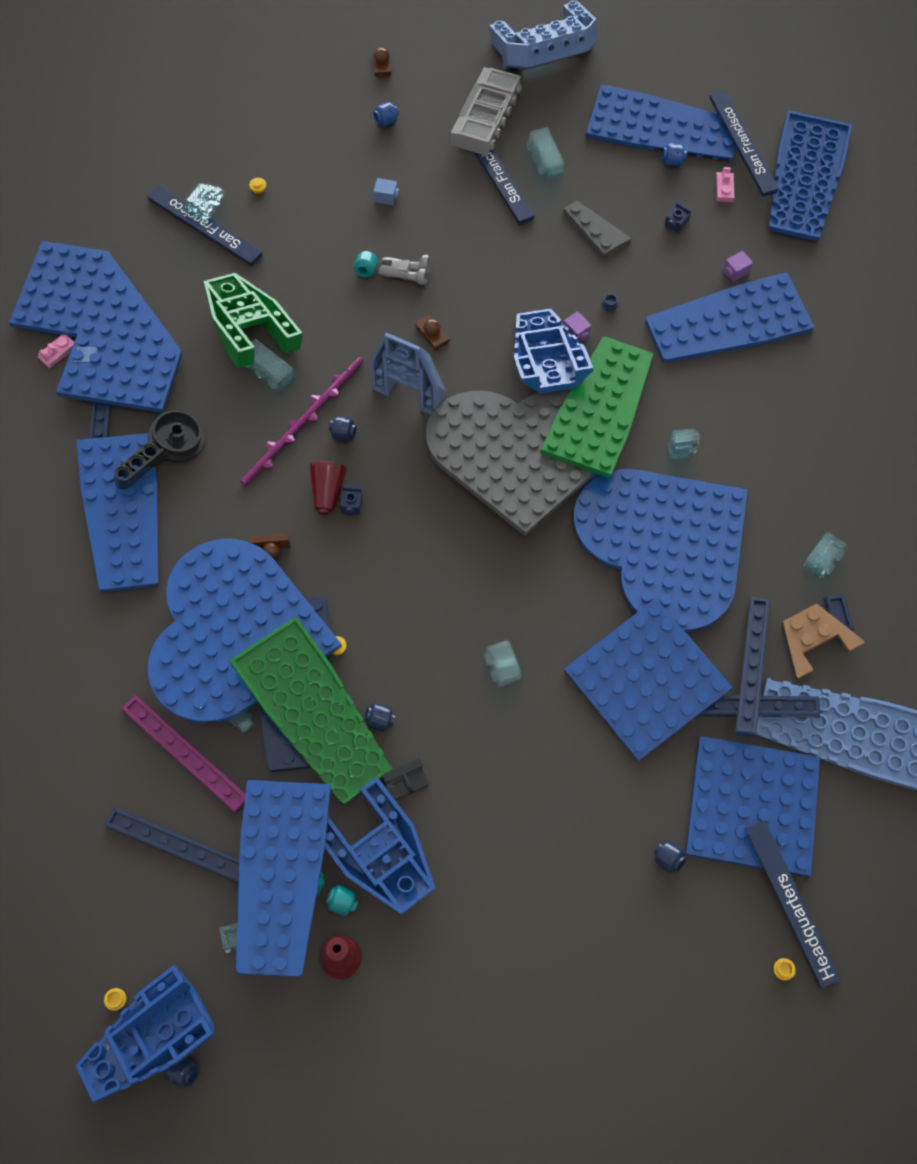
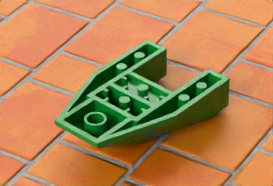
(239, 305)

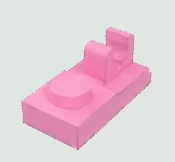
(725, 185)
(56, 350)

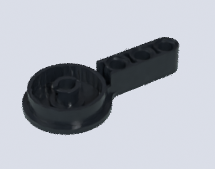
(163, 446)

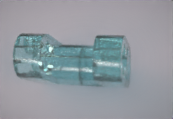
(201, 200)

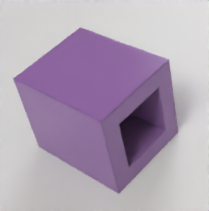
(737, 266)
(578, 326)

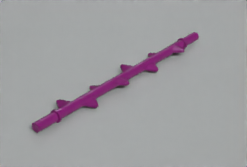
(309, 415)

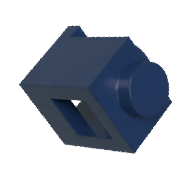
(678, 217)
(351, 499)

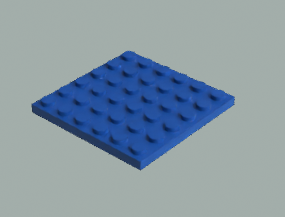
(648, 679)
(751, 784)

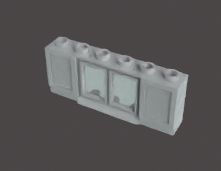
(486, 111)

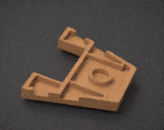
(811, 629)

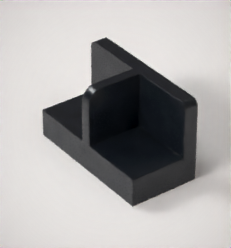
(405, 779)

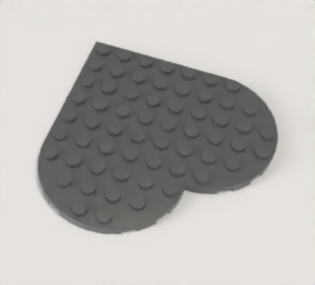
(495, 453)

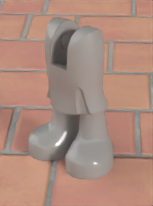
(401, 269)

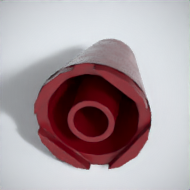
(326, 485)
(340, 964)

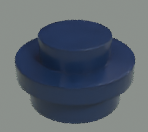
(610, 302)

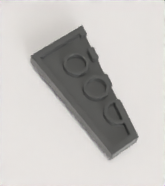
(597, 231)

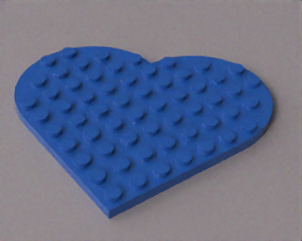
(667, 538)
(221, 604)

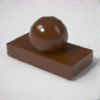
(382, 61)
(432, 332)
(272, 543)

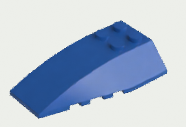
(548, 354)
(149, 1036)

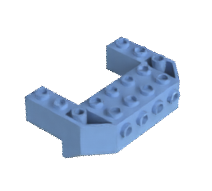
(546, 42)

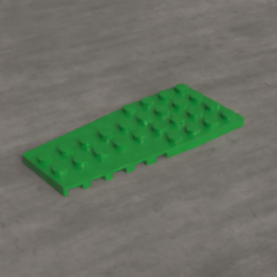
(600, 409)
(311, 708)

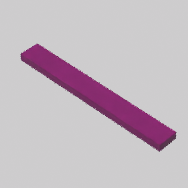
(185, 753)

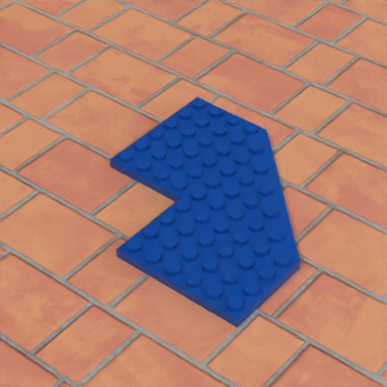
(92, 299)

